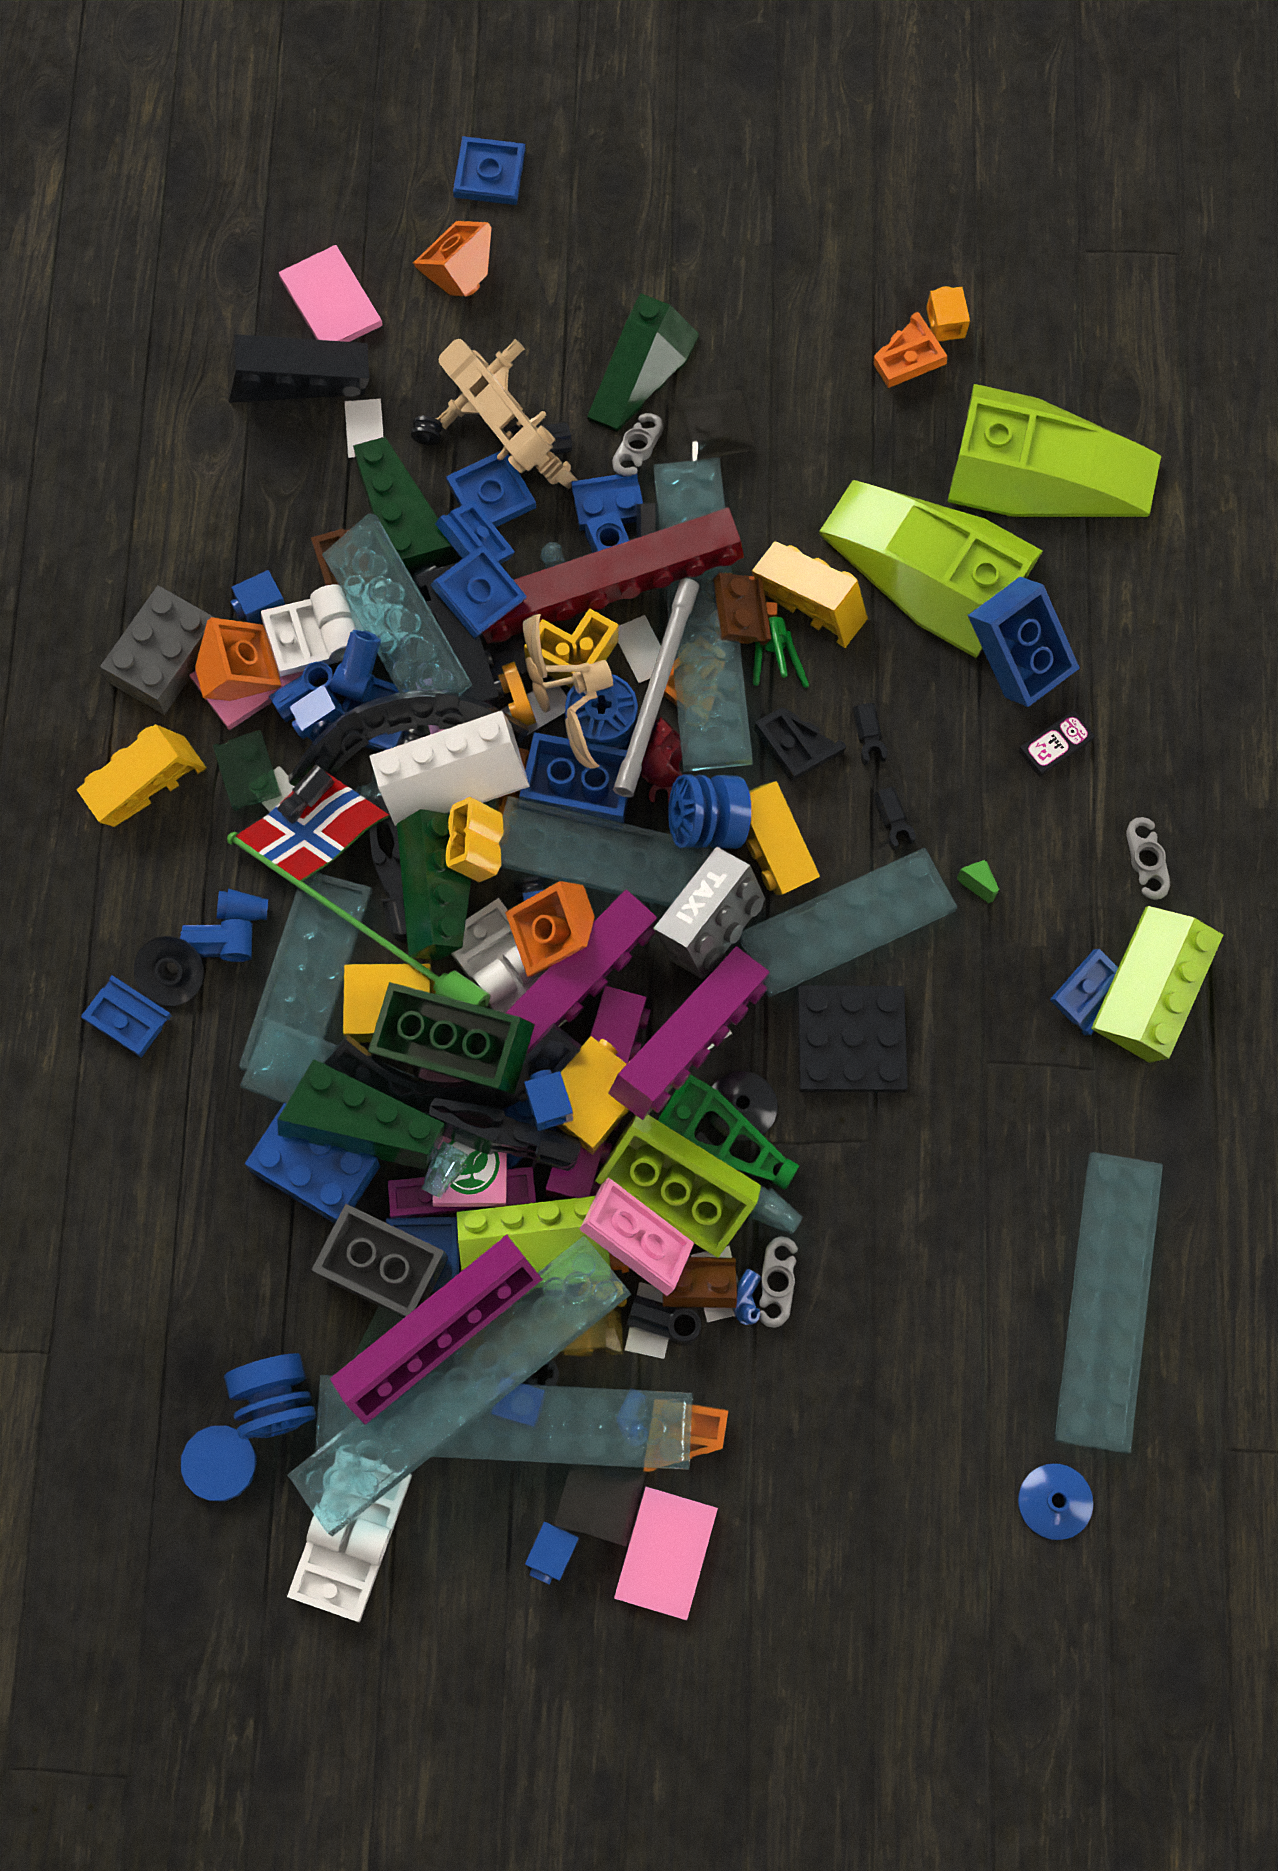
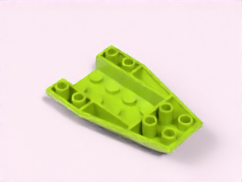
(1046, 462)
(927, 557)

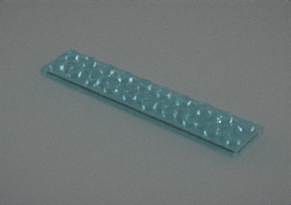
(705, 666)
(559, 1426)
(375, 1457)

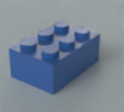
(1024, 641)
(565, 783)
(312, 1173)

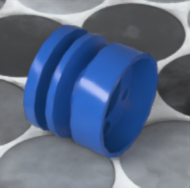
(620, 716)
(709, 811)
(270, 1396)

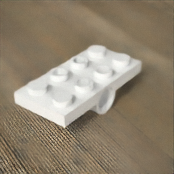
(310, 630)
(493, 958)
(341, 1569)

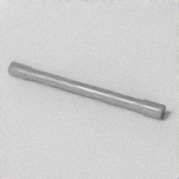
(631, 765)

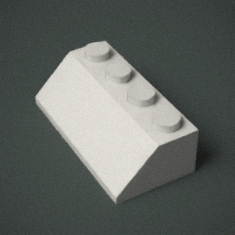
(449, 766)

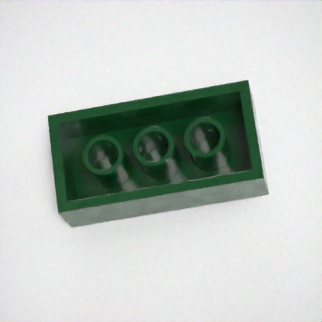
(451, 1037)

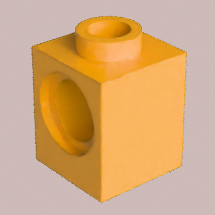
(948, 313)

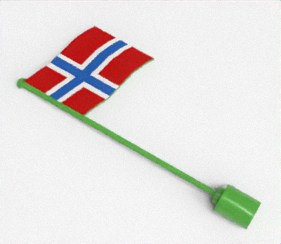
(315, 842)

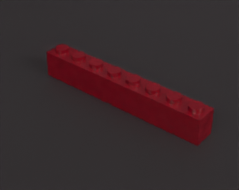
(623, 571)

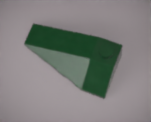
(647, 353)

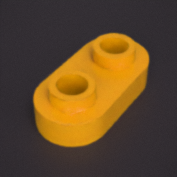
(512, 682)

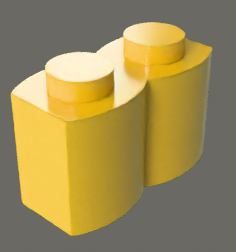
(474, 839)

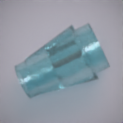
(444, 1169)
(775, 1211)

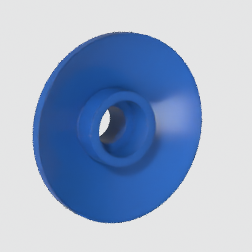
(1037, 1505)

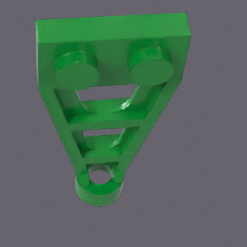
(697, 1098)

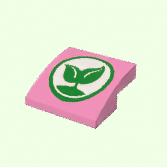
(480, 1183)

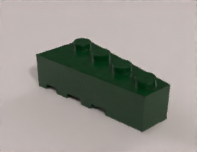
(401, 507)
(356, 1117)

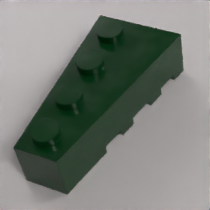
(432, 891)

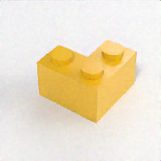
(589, 643)

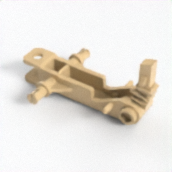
(488, 395)

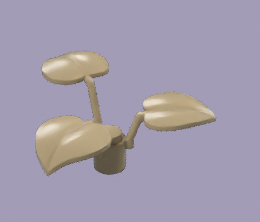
(586, 679)

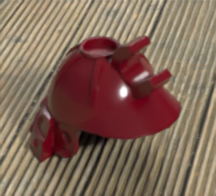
(662, 759)

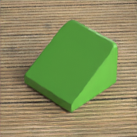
(979, 880)

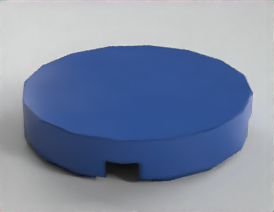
(218, 1463)

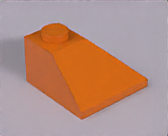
(458, 258)
(235, 661)
(551, 925)

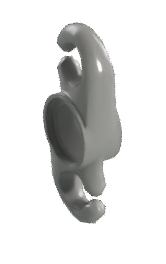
(627, 453)
(1158, 871)
(784, 1298)

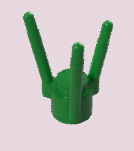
(779, 639)

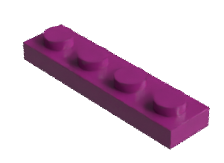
(410, 1200)

